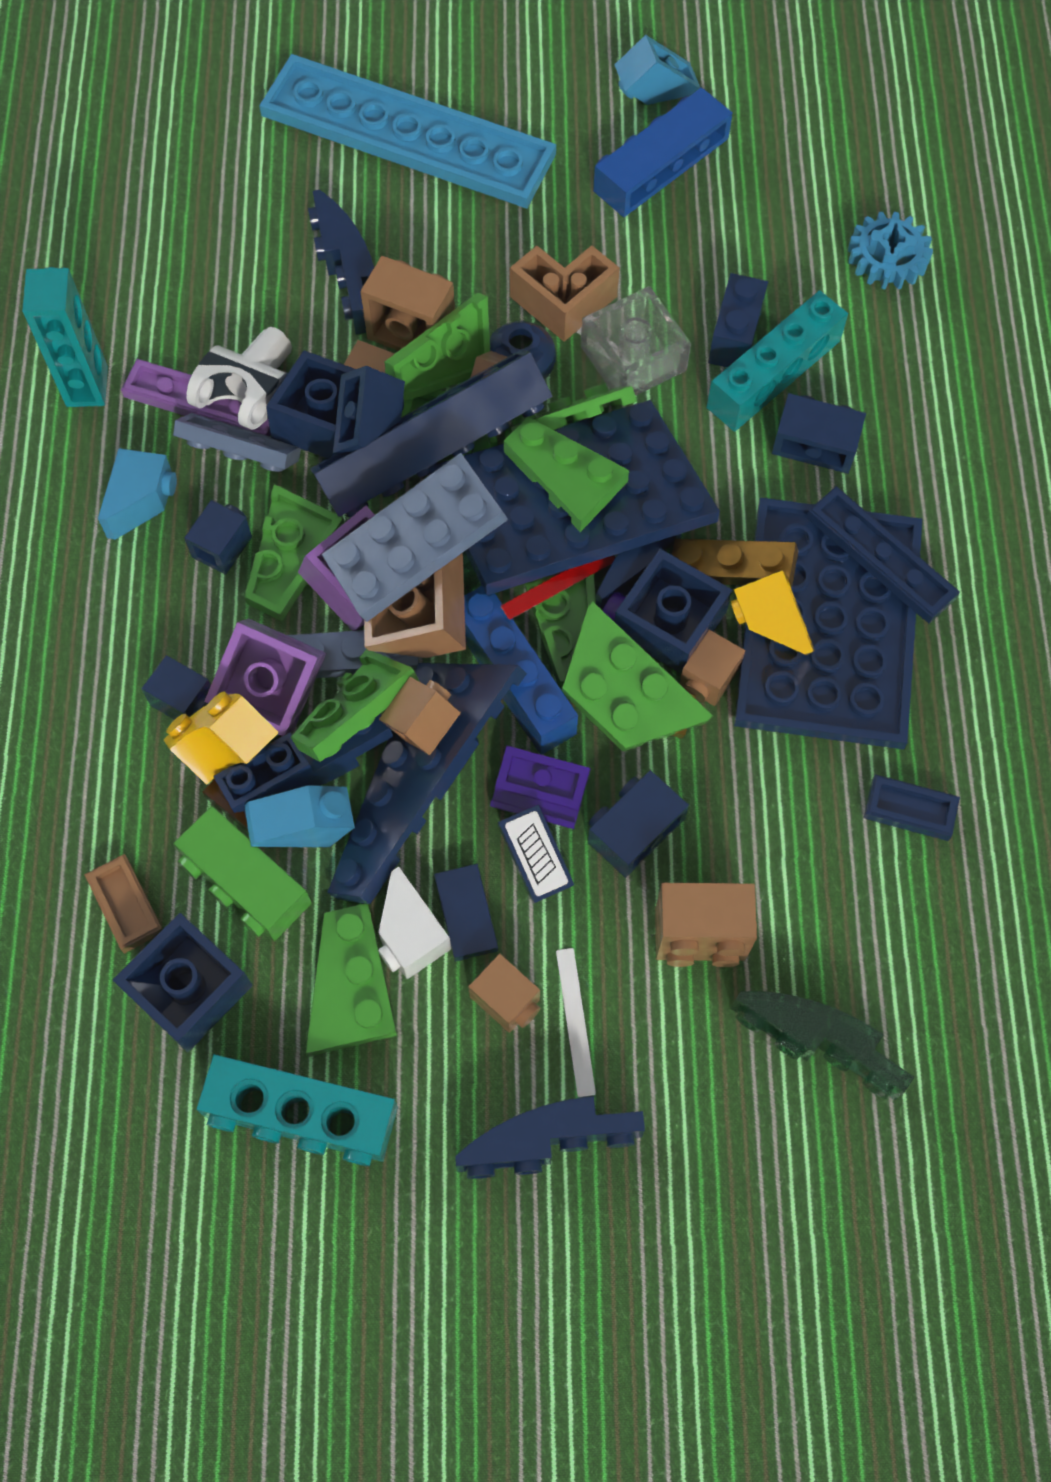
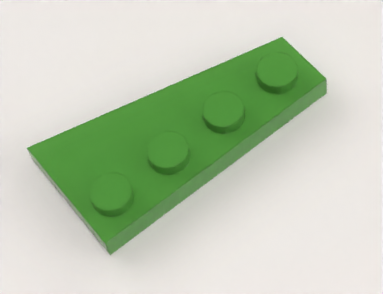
(561, 621)

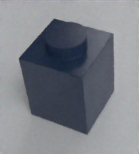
(218, 536)
(176, 689)

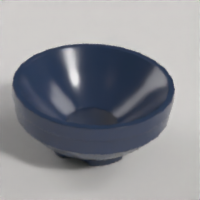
(541, 348)

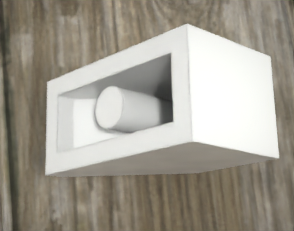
(409, 929)

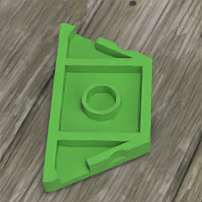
(625, 687)

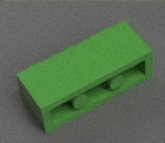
(241, 875)

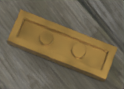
(738, 561)

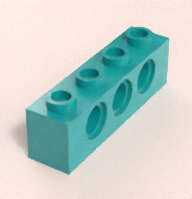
(65, 336)
(776, 360)
(232, 1079)

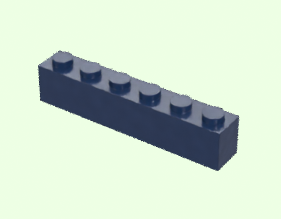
(433, 432)

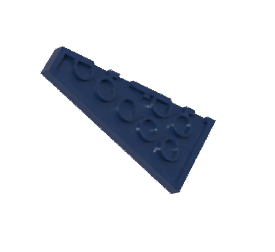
(411, 779)

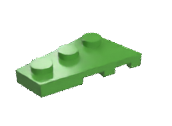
(444, 351)
(593, 404)
(568, 471)
(289, 534)
(354, 706)
(350, 985)

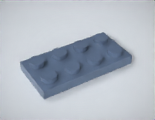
(414, 537)

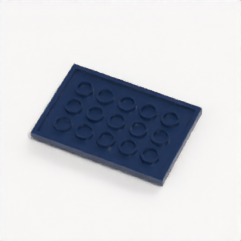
(540, 540)
(861, 636)

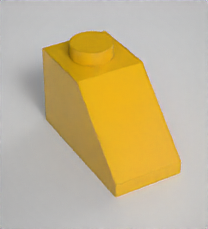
(772, 612)

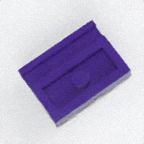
(539, 780)

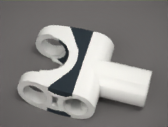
(244, 377)

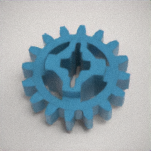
(890, 250)

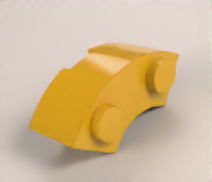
(219, 735)

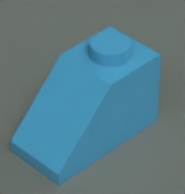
(655, 73)
(135, 491)
(300, 817)

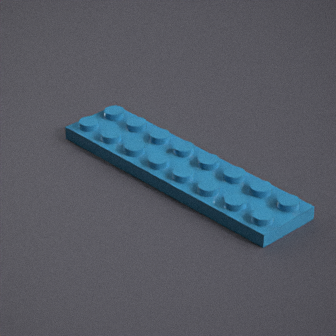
(409, 130)

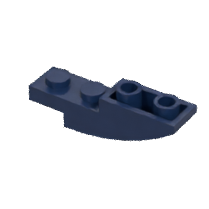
(344, 254)
(284, 768)
(528, 1137)

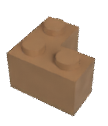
(563, 295)

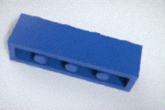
(662, 151)
(537, 700)

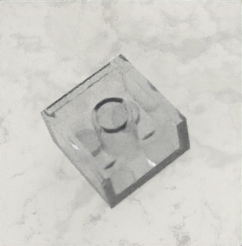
(635, 342)

